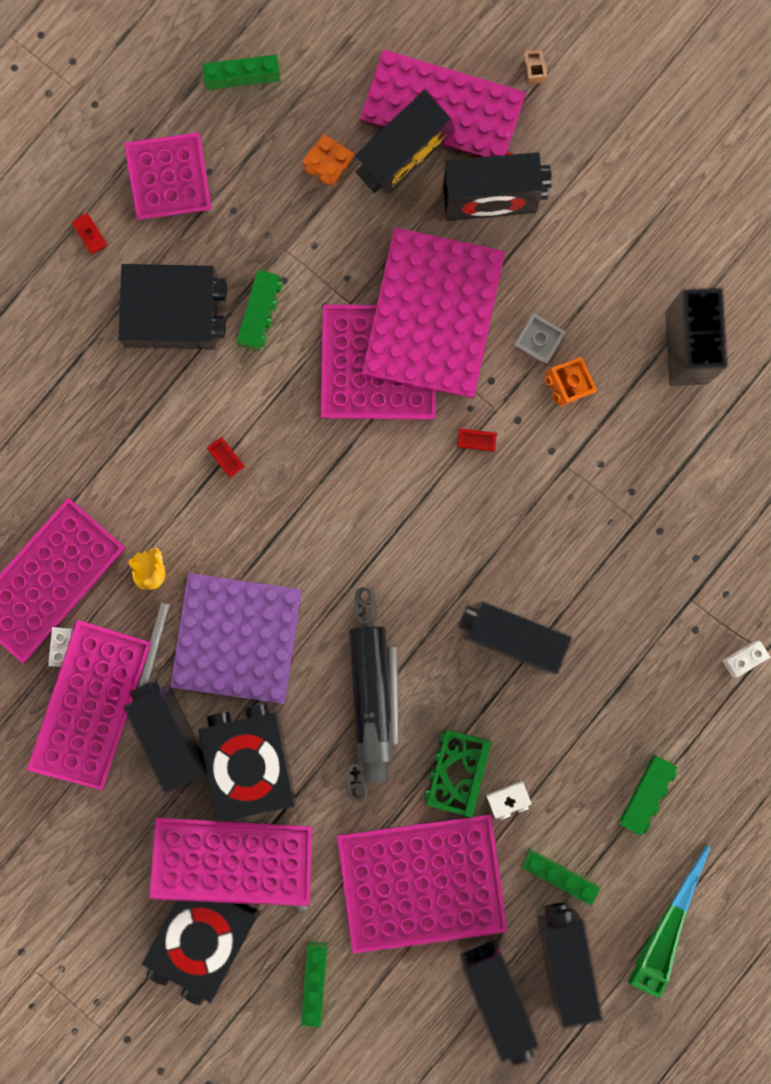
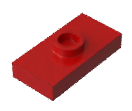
(89, 233)
(477, 440)
(225, 457)

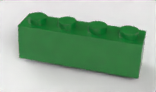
(241, 72)
(259, 309)
(647, 795)
(560, 876)
(314, 984)

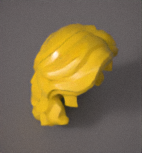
(148, 569)

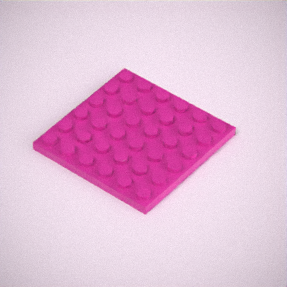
(345, 389)

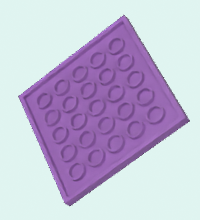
(236, 638)

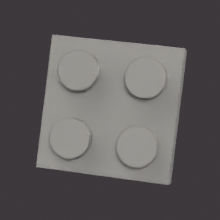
(539, 338)

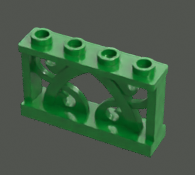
(470, 797)

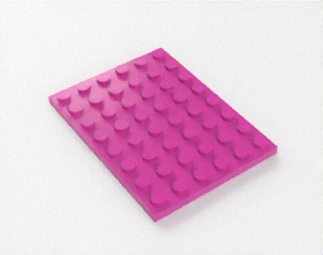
(433, 313)
(422, 883)

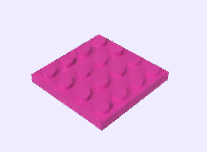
(168, 176)

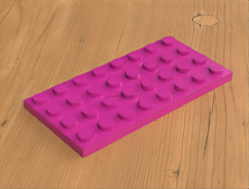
(479, 108)
(52, 577)
(87, 705)
(231, 862)

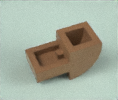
(535, 67)

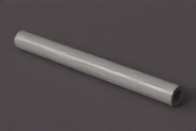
(155, 640)
(393, 690)

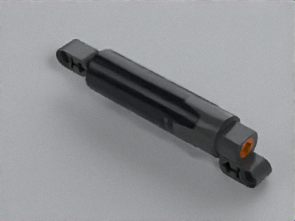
(370, 699)

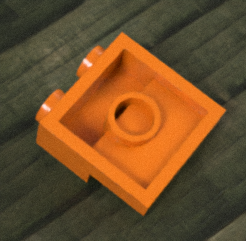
(328, 160)
(570, 381)

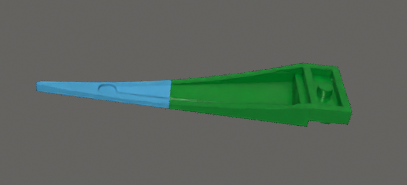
(658, 954)

